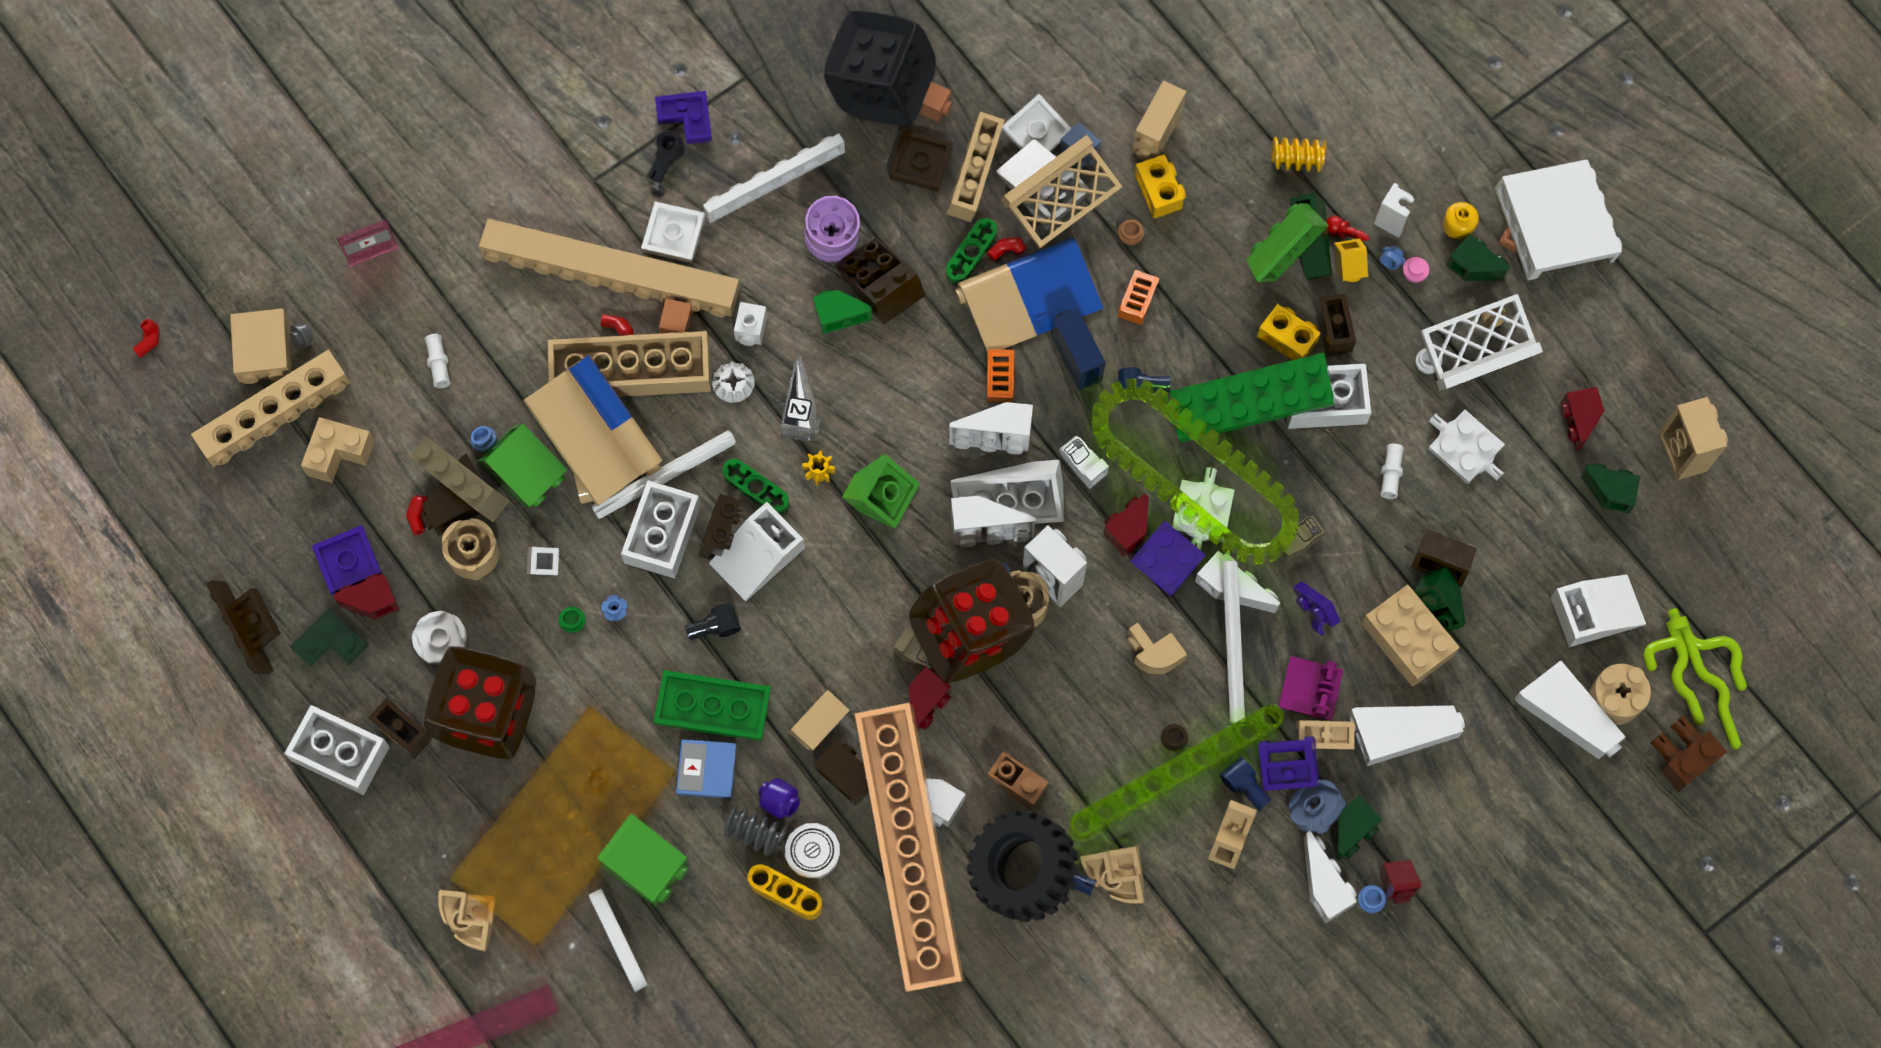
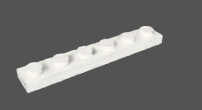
(772, 179)

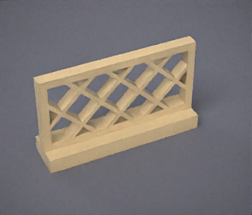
(1047, 174)

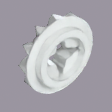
(742, 389)

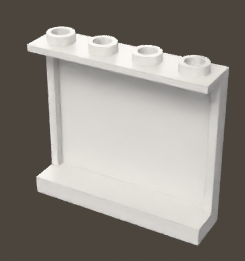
(1557, 217)

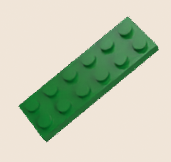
(1258, 395)

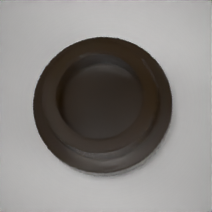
(1174, 737)

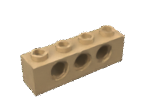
(975, 167)

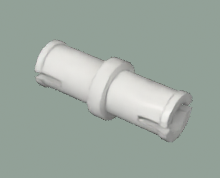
(437, 361)
(1392, 471)

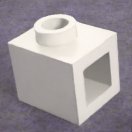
(750, 324)

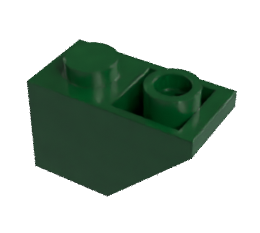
(1476, 262)
(1612, 488)
(1442, 597)
(1352, 825)

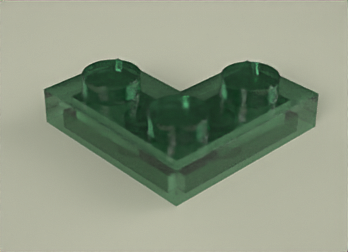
(328, 633)

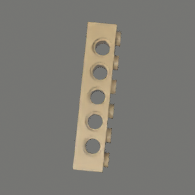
(275, 395)

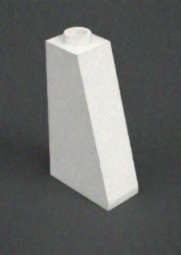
(1572, 711)
(1402, 730)

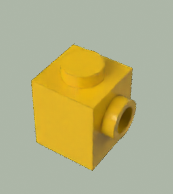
(1351, 260)

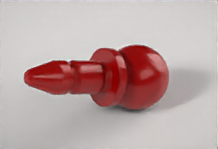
(1342, 228)

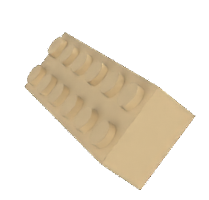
(640, 362)

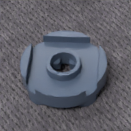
(1321, 817)

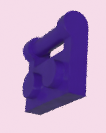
(1289, 773)

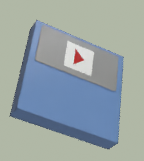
(706, 769)

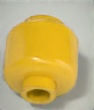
(1460, 220)

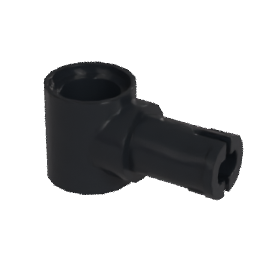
(665, 157)
(721, 621)

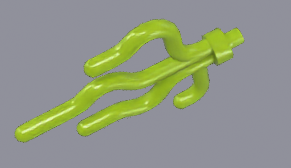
(1688, 644)

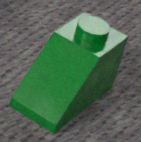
(839, 310)

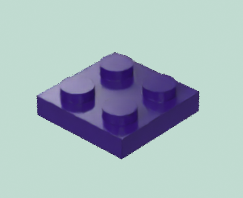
(1168, 558)
(346, 559)

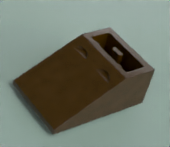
(881, 280)

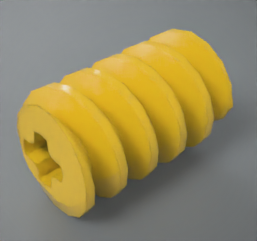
(1298, 154)

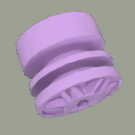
(835, 215)

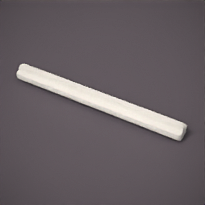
(666, 473)
(1233, 641)

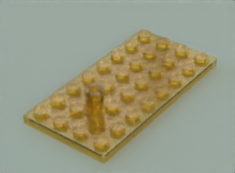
(559, 824)

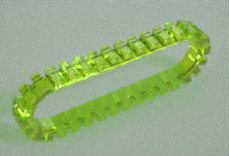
(1105, 437)

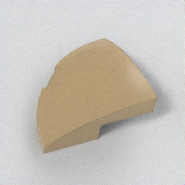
(1118, 873)
(466, 918)

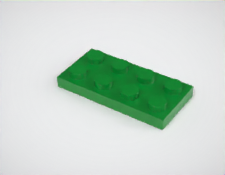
(712, 705)

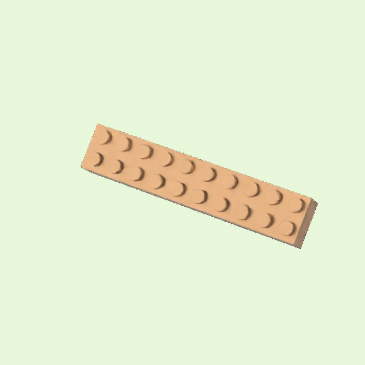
(909, 847)

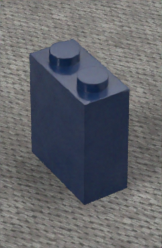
(1078, 349)

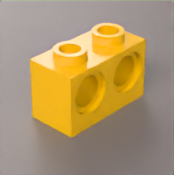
(1154, 187)
(1284, 339)

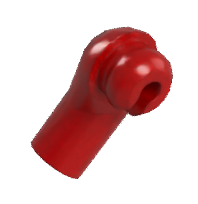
(1006, 244)
(619, 324)
(150, 338)
(414, 512)

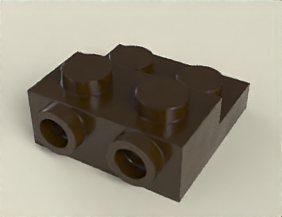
(719, 526)

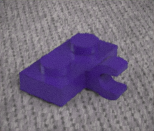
(1318, 605)

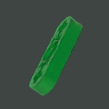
(971, 240)
(744, 469)

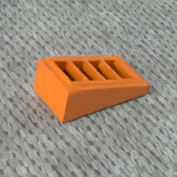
(1132, 314)
(995, 395)

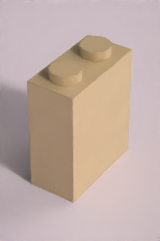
(1159, 121)
(261, 345)

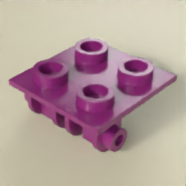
(1311, 688)

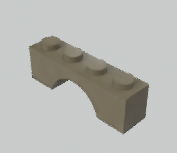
(459, 479)

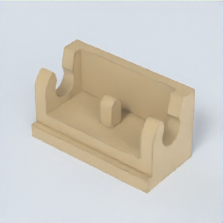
(819, 721)
(1328, 733)

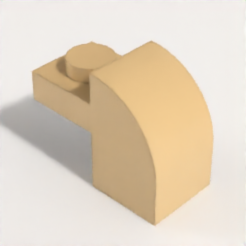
(1156, 657)
(1232, 834)

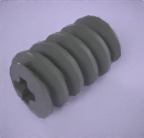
(754, 832)

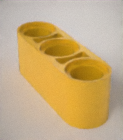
(775, 882)

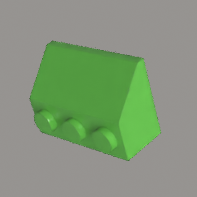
(1285, 242)

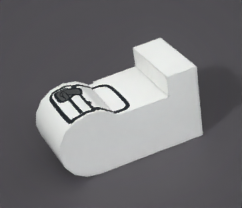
(1084, 461)

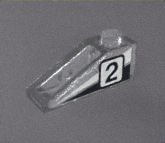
(800, 411)

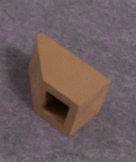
(1018, 781)

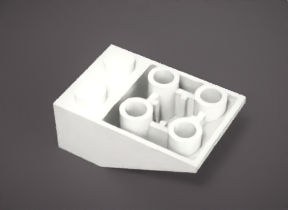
(1028, 162)
(995, 428)
(983, 520)
(758, 551)
(1597, 609)

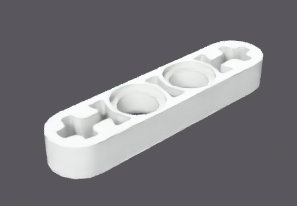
(618, 940)

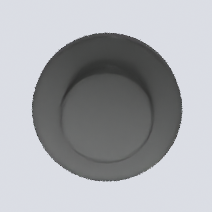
(301, 335)

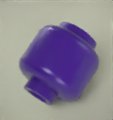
(779, 798)

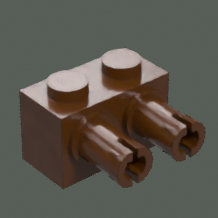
(1687, 765)

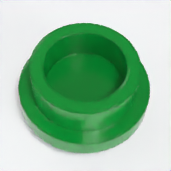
(572, 619)

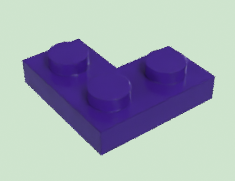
(691, 109)

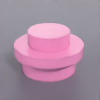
(1415, 269)

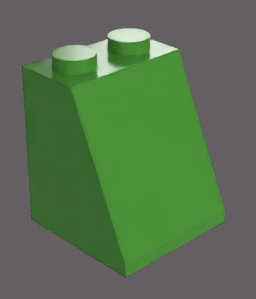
(523, 466)
(643, 861)

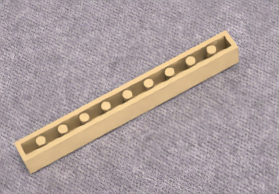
(609, 268)

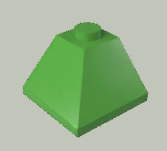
(882, 491)

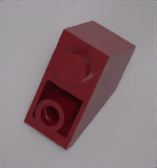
(1582, 413)
(1129, 527)
(370, 598)
(927, 695)
(1399, 881)

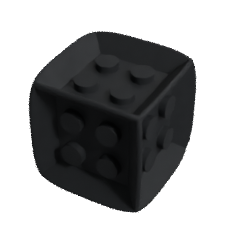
(880, 67)

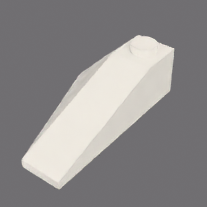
(1027, 487)

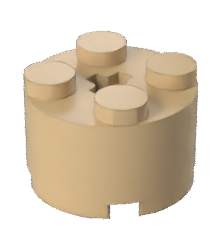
(470, 534)
(1035, 591)
(1629, 682)

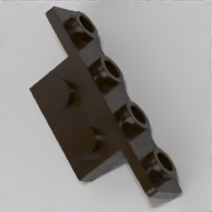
(248, 622)

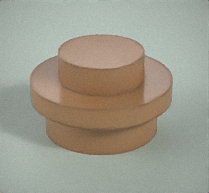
(1131, 232)

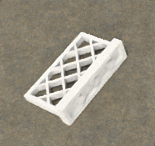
(1493, 360)

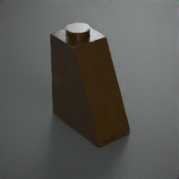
(446, 507)

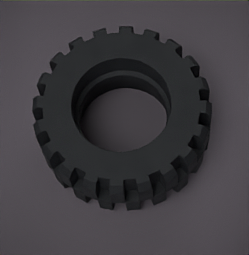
(993, 851)

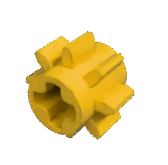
(820, 461)

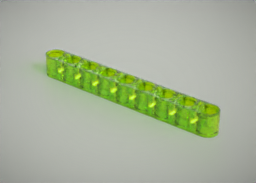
(1183, 761)

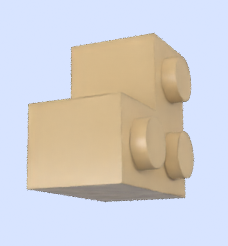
(334, 442)

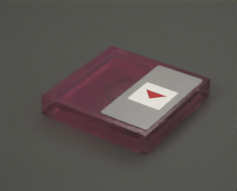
(367, 243)

